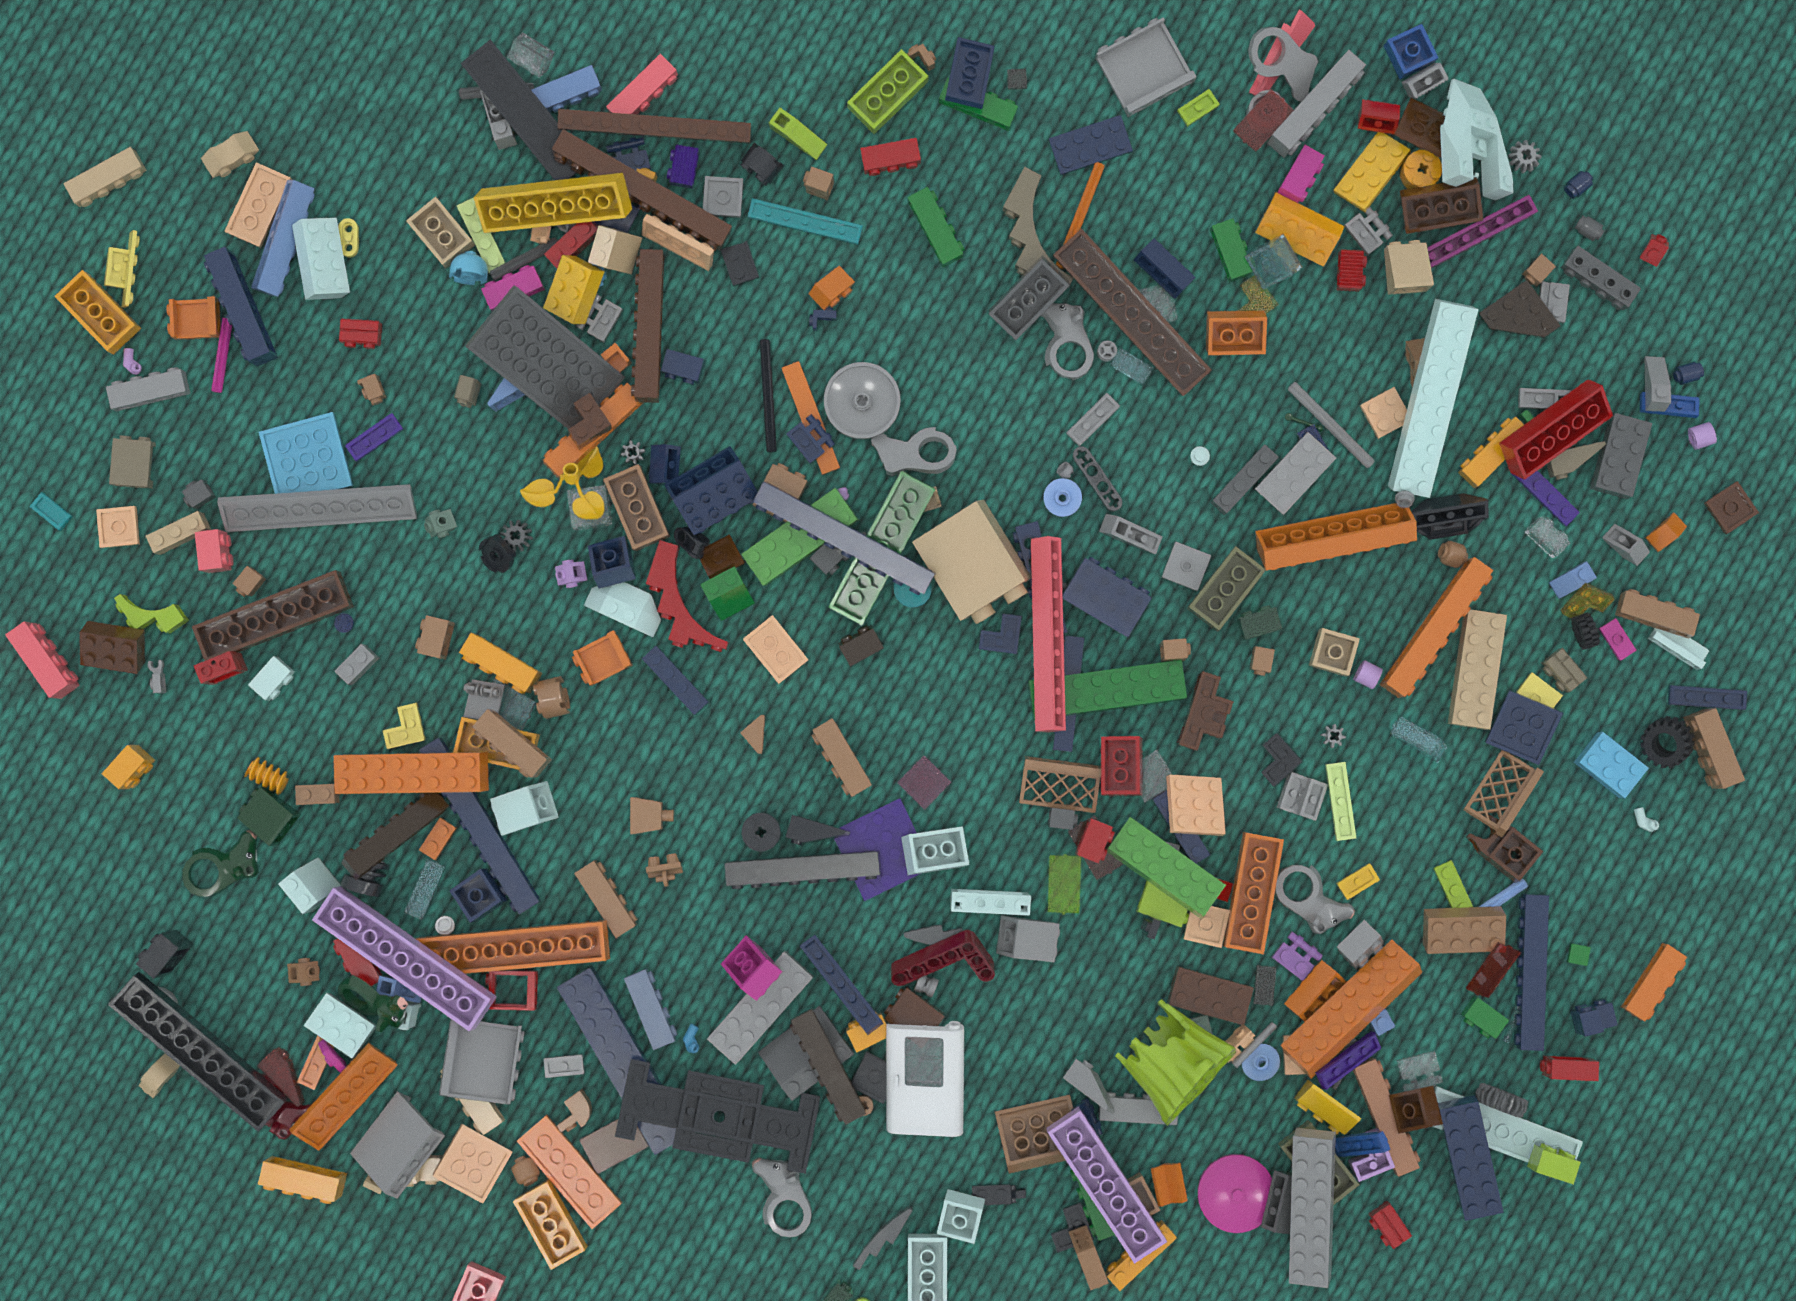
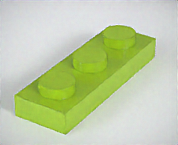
(1452, 885)

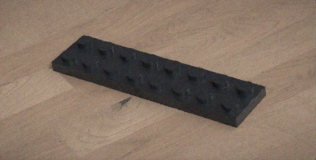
(517, 105)

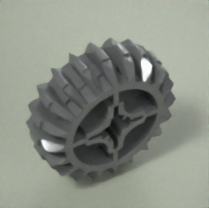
(1501, 1100)

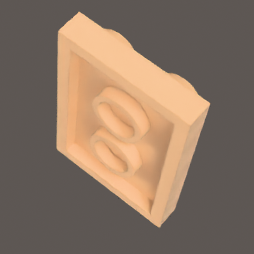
(775, 649)

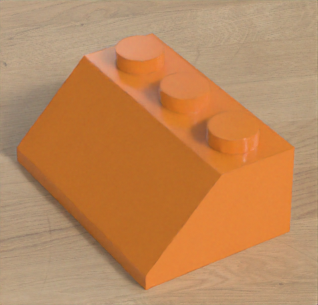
(1314, 991)

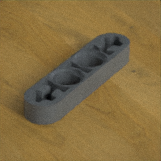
(1094, 480)

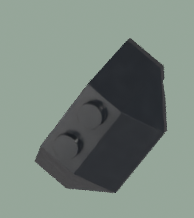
(1450, 515)

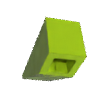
(797, 133)

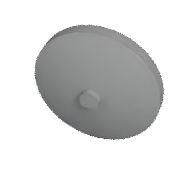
(862, 400)

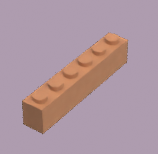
(1378, 1102)

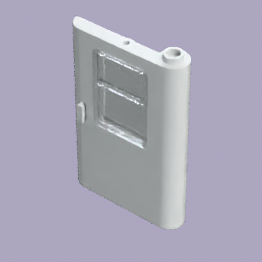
(930, 1082)

